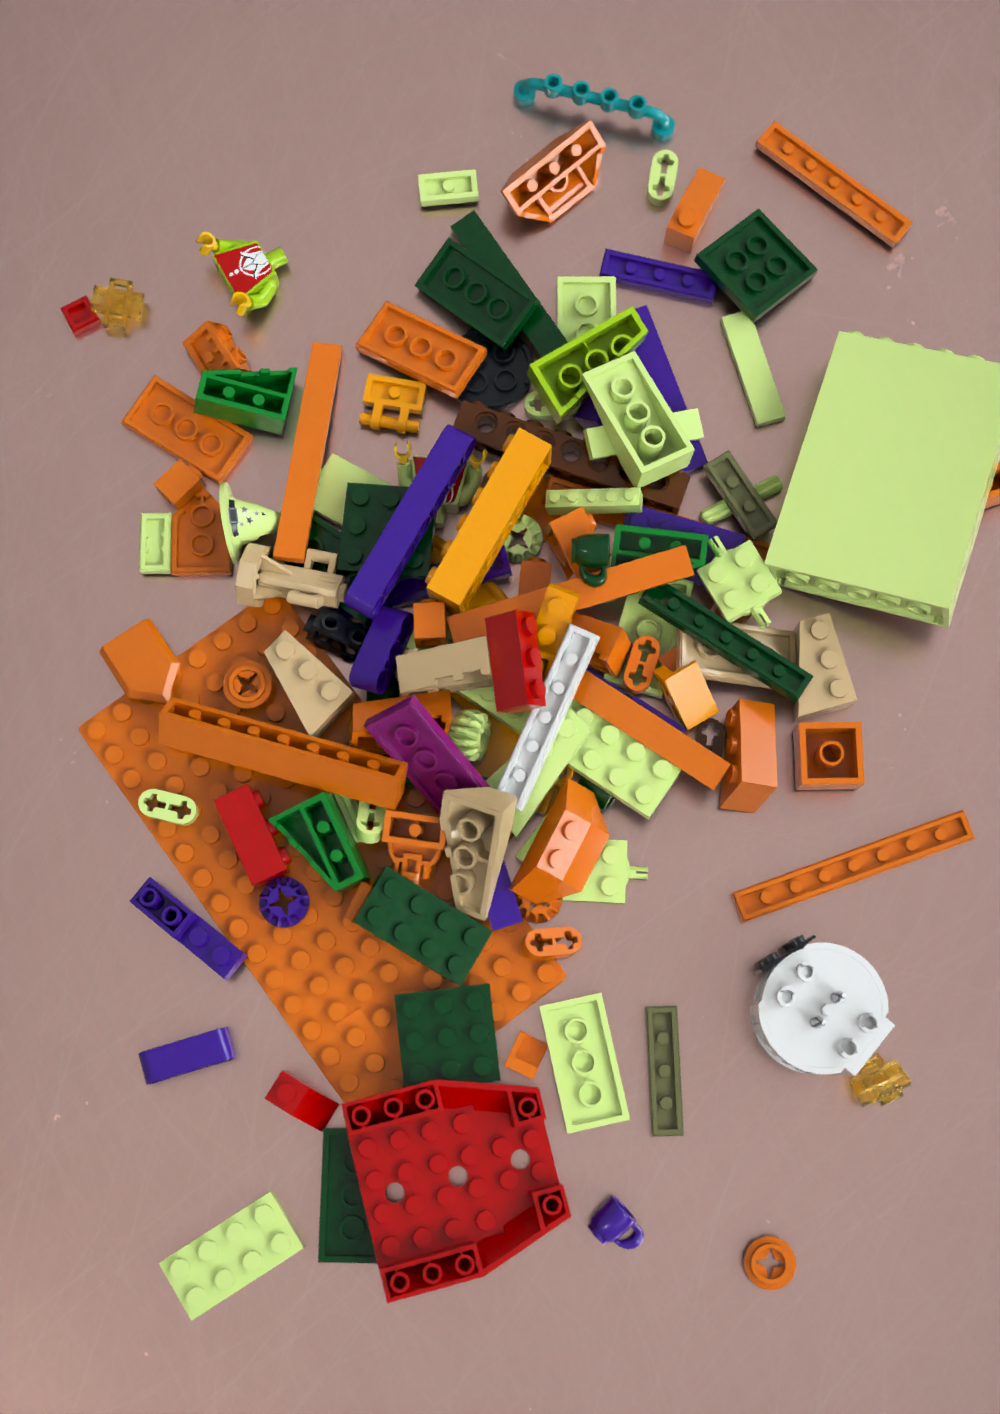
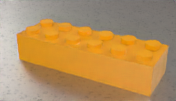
(489, 521)

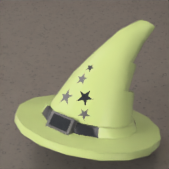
(244, 521)

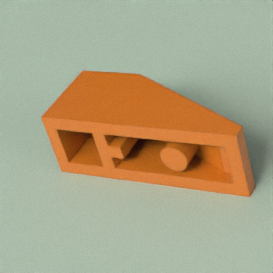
(693, 210)

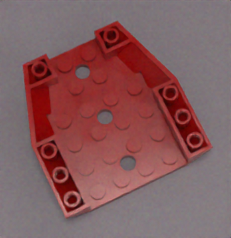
(440, 1229)

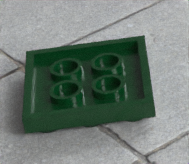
(755, 265)
(364, 519)
(447, 1035)

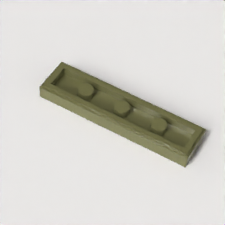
(664, 1071)

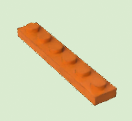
(833, 184)

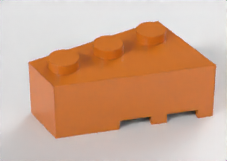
(612, 646)
(436, 703)
(752, 756)

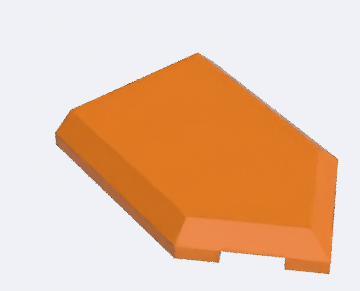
(199, 539)
(142, 663)

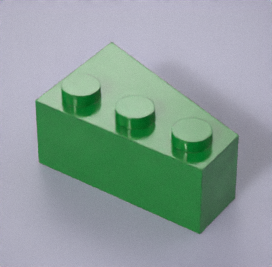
(247, 398)
(639, 542)
(324, 840)

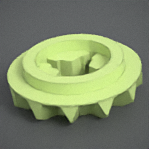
(533, 539)

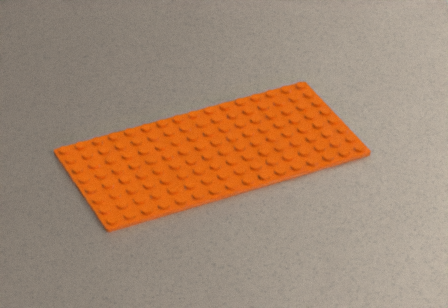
(326, 961)

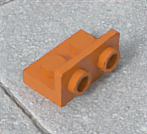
(214, 349)

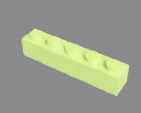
(594, 500)

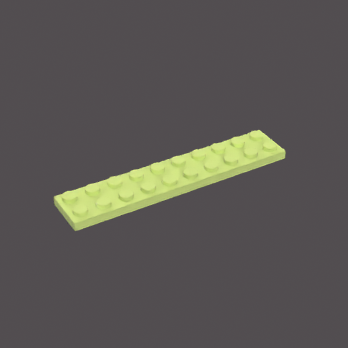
(605, 757)

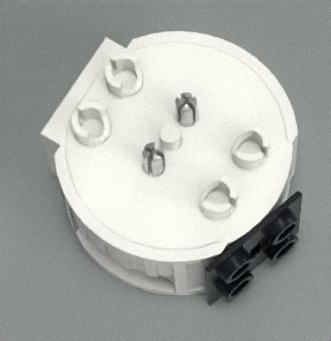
(819, 1008)

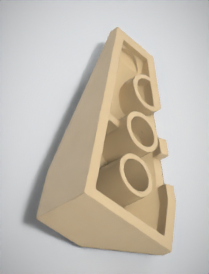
(477, 836)

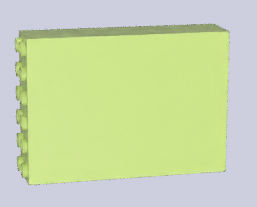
(891, 478)

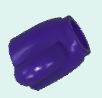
(612, 1222)

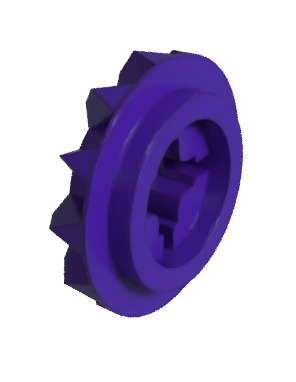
(297, 908)

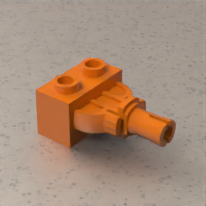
(414, 842)

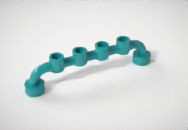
(525, 95)

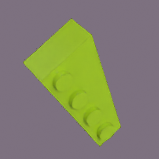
(560, 372)

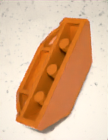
(556, 175)
(563, 847)

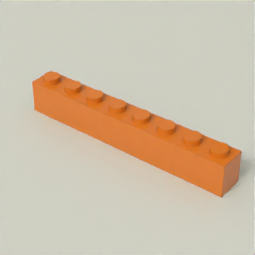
(282, 753)

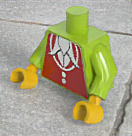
(245, 270)

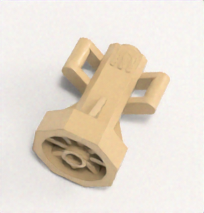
(264, 578)

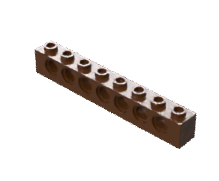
(475, 413)

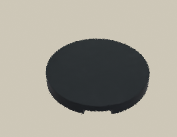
(502, 374)

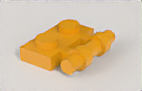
(393, 394)

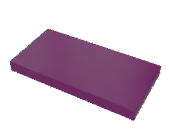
(433, 759)

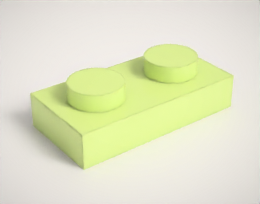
(448, 188)

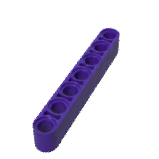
(410, 521)

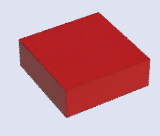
(80, 315)

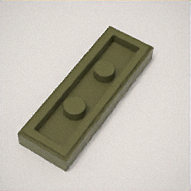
(740, 495)

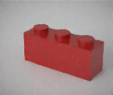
(515, 662)
(253, 835)

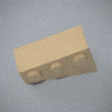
(822, 657)
(445, 667)
(309, 684)

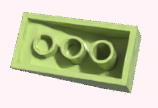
(637, 420)

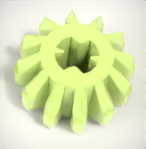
(471, 733)

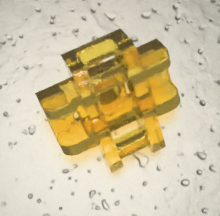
(114, 303)
(875, 1086)

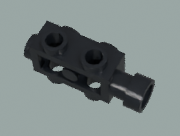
(339, 631)

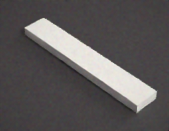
(546, 721)

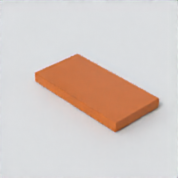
(421, 349)
(169, 422)

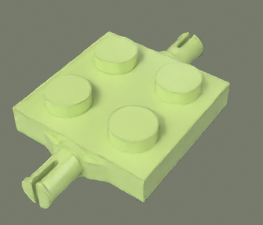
(739, 582)
(609, 876)

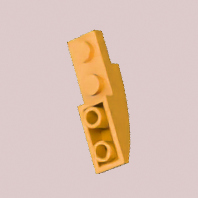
(553, 623)

